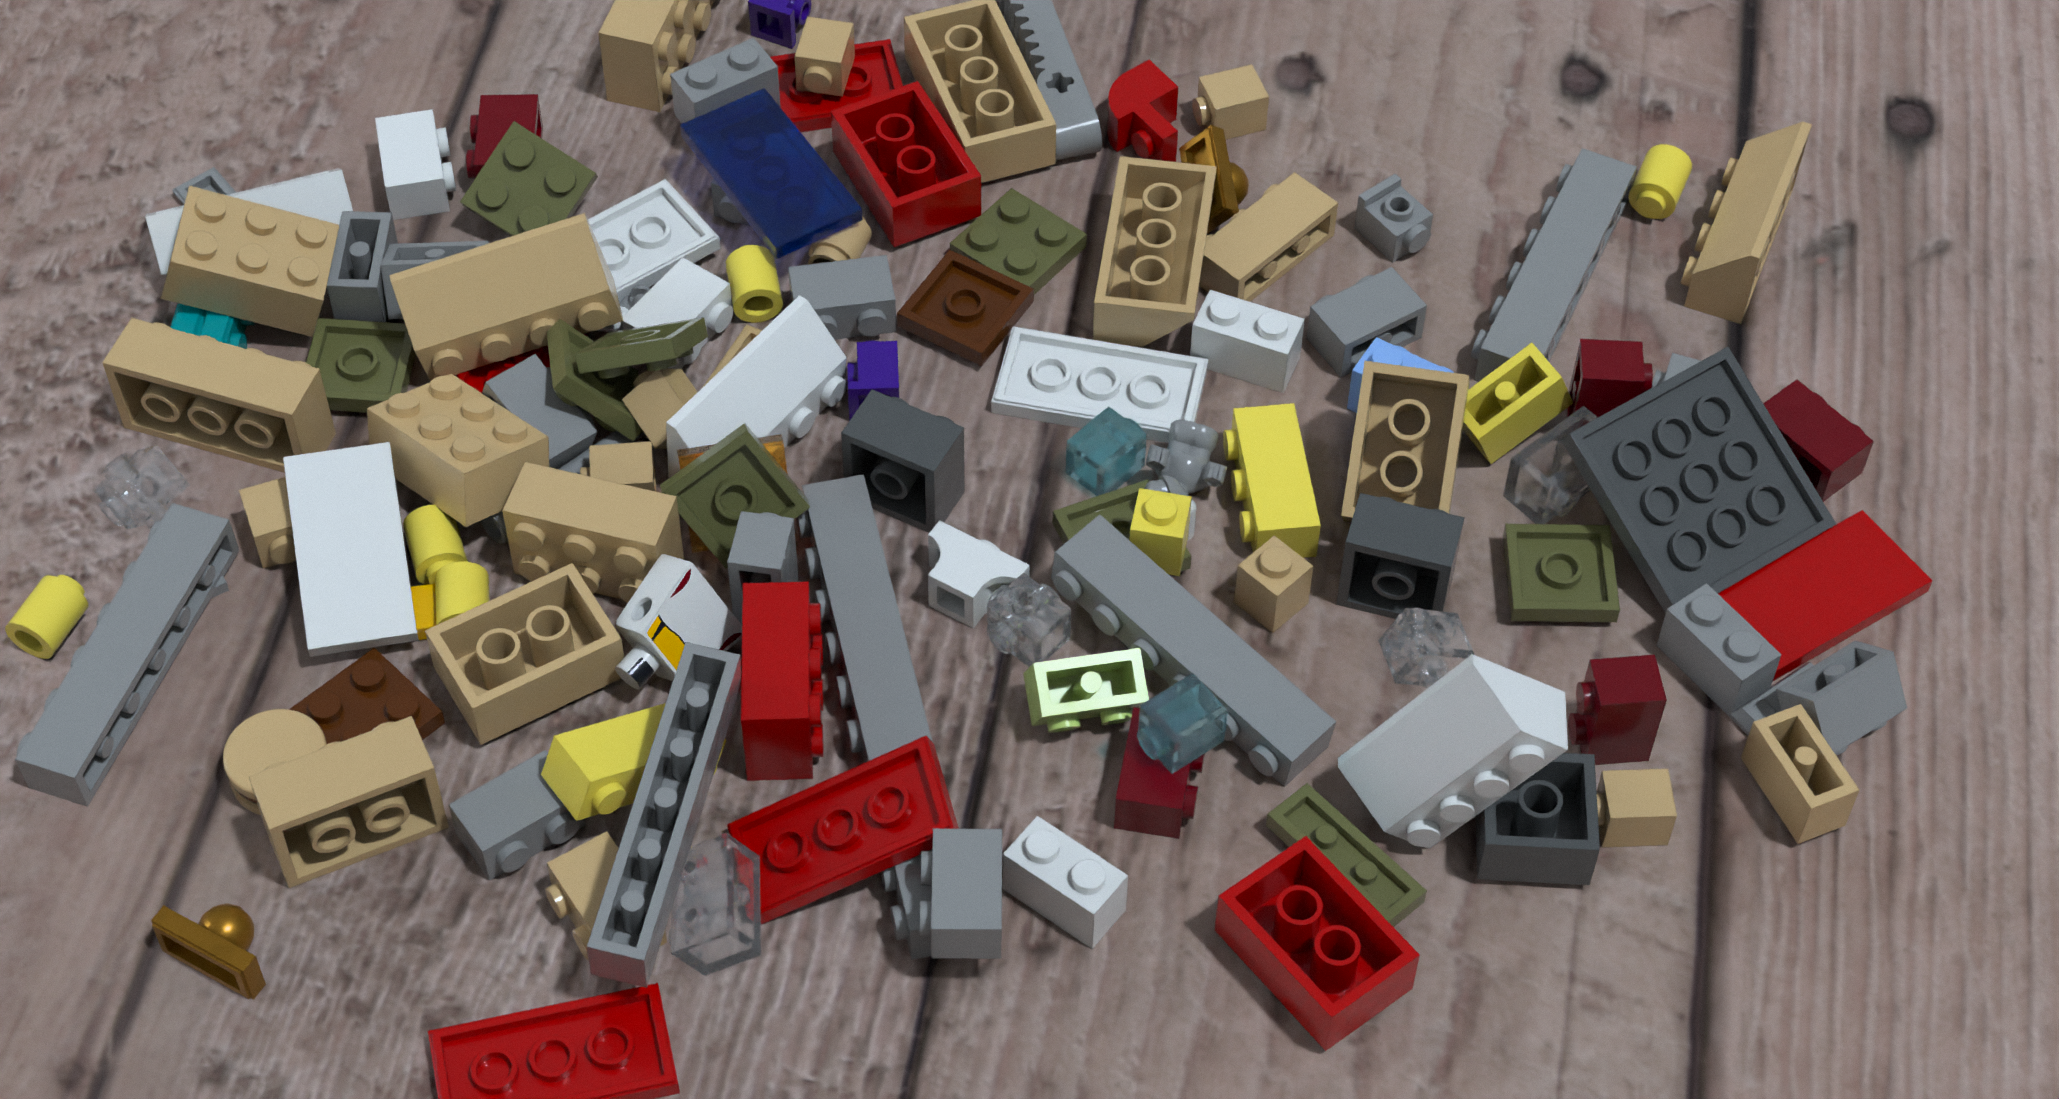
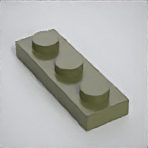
(1351, 851)

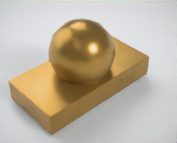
(1231, 180)
(214, 945)

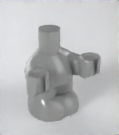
(1188, 456)

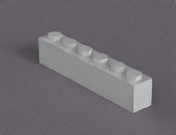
(1557, 261)
(1182, 637)
(127, 655)
(664, 816)

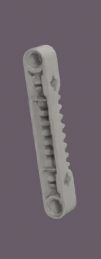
(1055, 73)

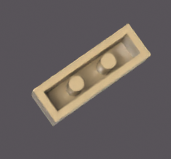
(1268, 239)

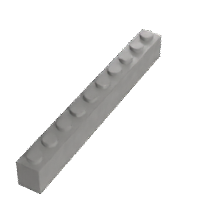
(872, 654)

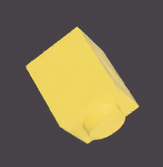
(1162, 527)

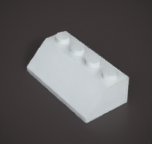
(314, 195)
(770, 385)
(1456, 750)

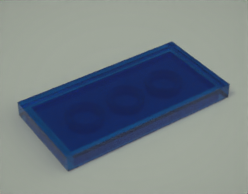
(771, 173)

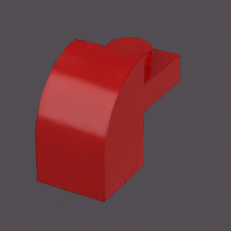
(1141, 111)

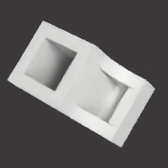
(966, 573)

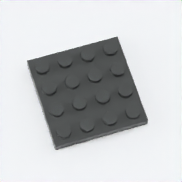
(1698, 480)

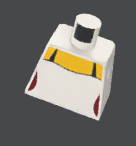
(667, 611)

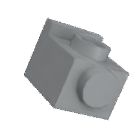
(1393, 219)

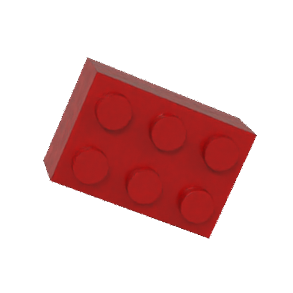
(906, 163)
(781, 681)
(1316, 942)

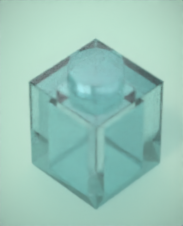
(1106, 452)
(1181, 723)

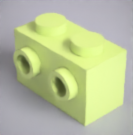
(1084, 688)

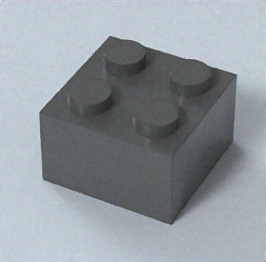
(907, 459)
(1398, 557)
(1543, 827)

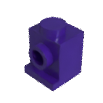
(777, 19)
(874, 370)

